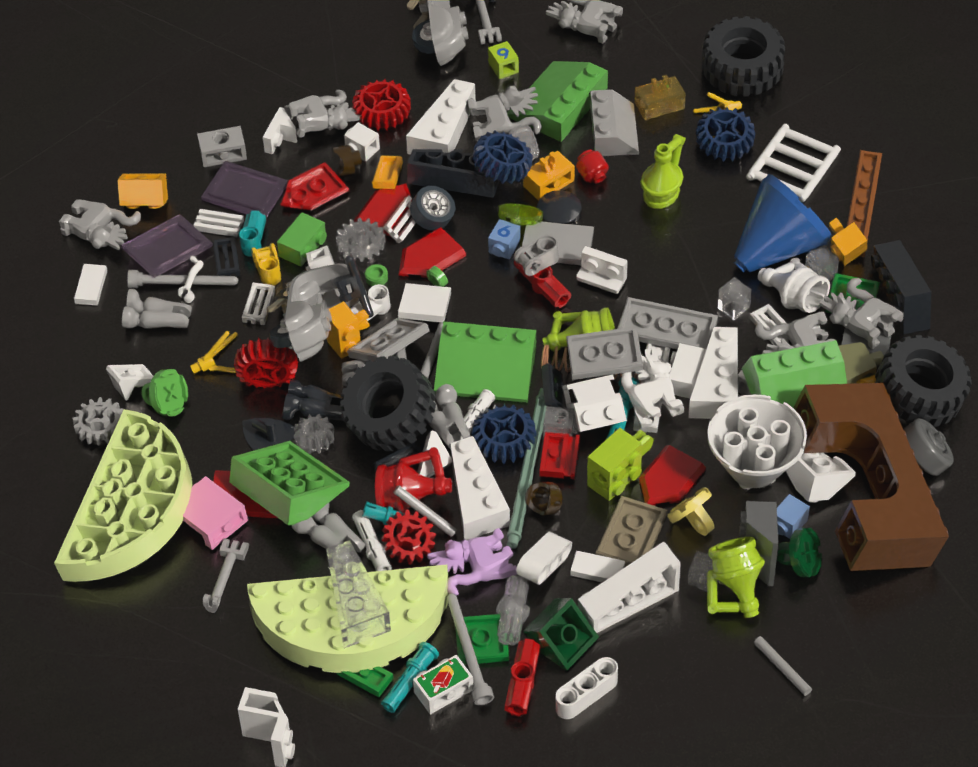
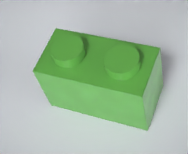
(300, 238)

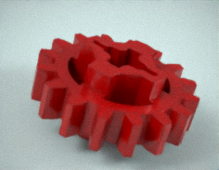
(408, 526)

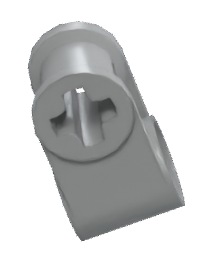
(538, 255)

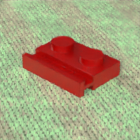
(559, 455)

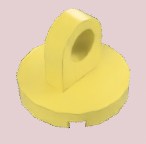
(694, 512)

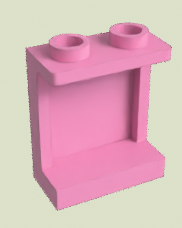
(213, 512)

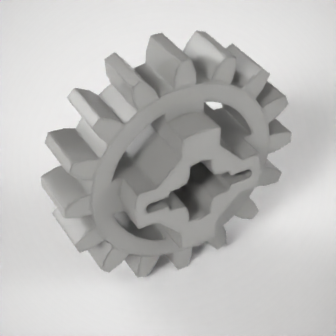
(98, 420)

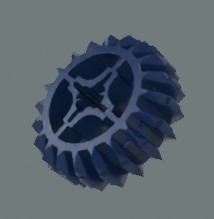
(727, 141)
(502, 157)
(502, 426)

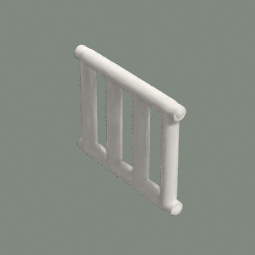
(774, 144)

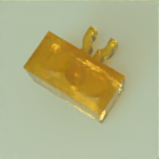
(660, 97)

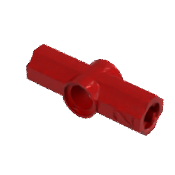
(548, 285)
(520, 688)

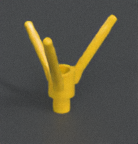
(723, 103)
(207, 361)

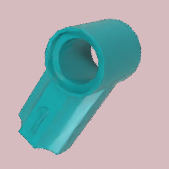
(252, 232)

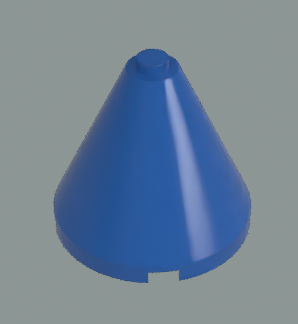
(778, 228)

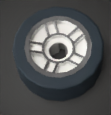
(432, 198)

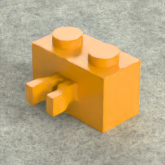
(549, 175)
(142, 190)
(847, 242)
(345, 328)

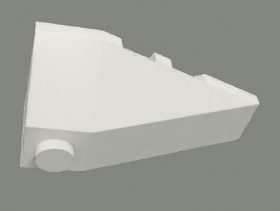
(819, 476)

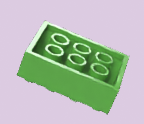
(564, 96)
(486, 358)
(788, 371)
(286, 481)

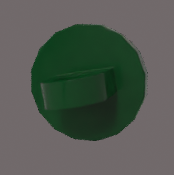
(801, 552)

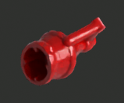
(401, 474)

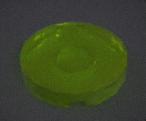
(520, 214)

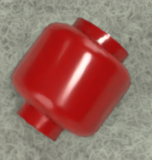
(592, 166)

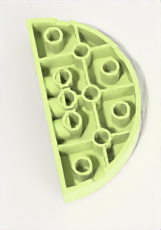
(130, 503)
(303, 622)

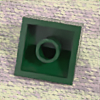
(562, 632)

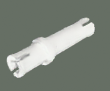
(479, 406)
(375, 550)

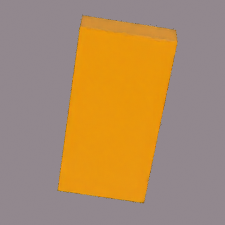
(387, 172)

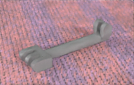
(487, 31)
(212, 601)

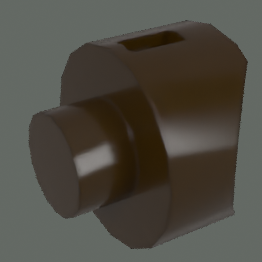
(347, 160)
(547, 498)

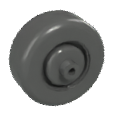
(929, 447)

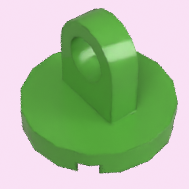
(166, 392)

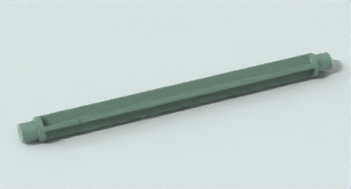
(526, 475)

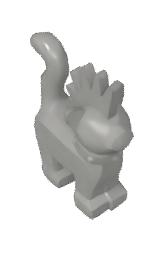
(593, 19)
(496, 109)
(314, 116)
(94, 223)
(865, 318)
(800, 333)

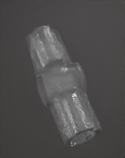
(513, 610)

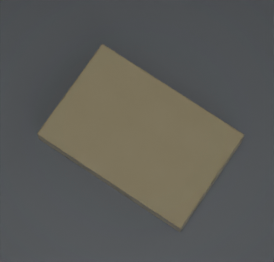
(631, 530)

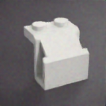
(596, 403)
(265, 720)

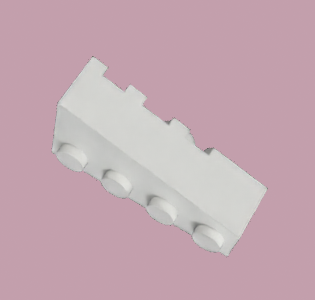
(444, 119)
(718, 374)
(478, 494)
(632, 588)

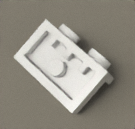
(602, 270)

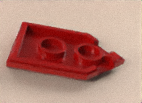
(313, 188)
(383, 205)
(431, 250)
(670, 476)

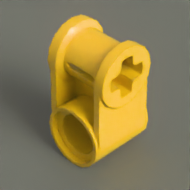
(267, 264)

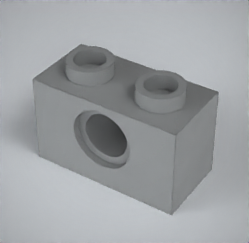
(222, 146)

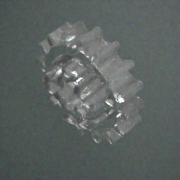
(360, 239)

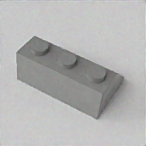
(613, 124)

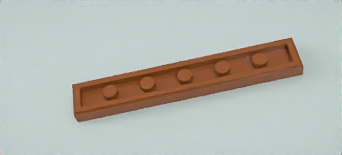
(864, 191)

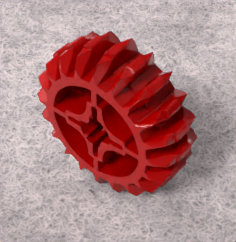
(381, 104)
(264, 364)

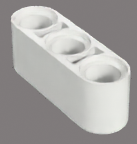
(544, 557)
(583, 698)

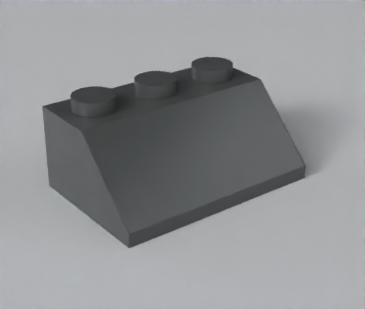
(760, 522)

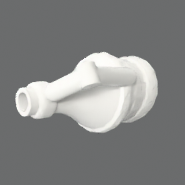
(797, 285)

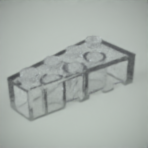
(357, 601)

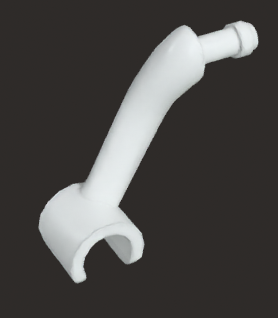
(192, 273)

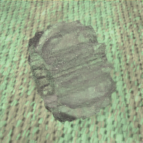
(526, 135)
(314, 433)

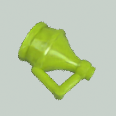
(664, 177)
(583, 323)
(736, 566)

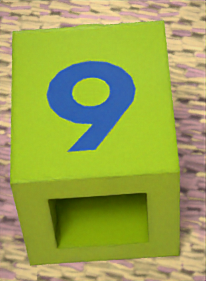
(503, 60)

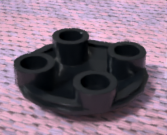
(560, 207)

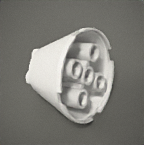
(756, 439)

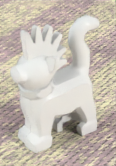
(651, 393)

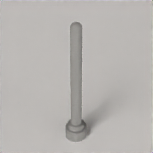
(137, 279)
(481, 692)

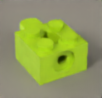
(617, 462)

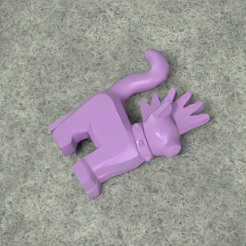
(480, 555)

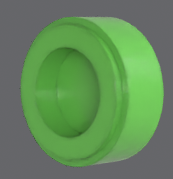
(376, 275)
(437, 277)

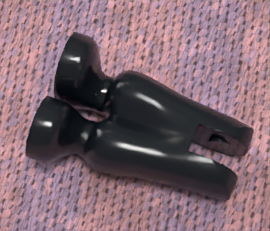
(311, 401)

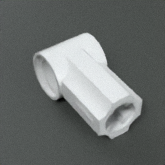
(379, 300)

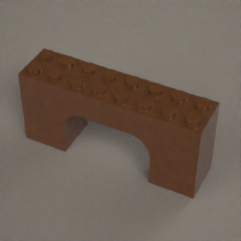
(902, 521)

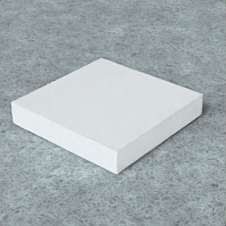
(424, 302)

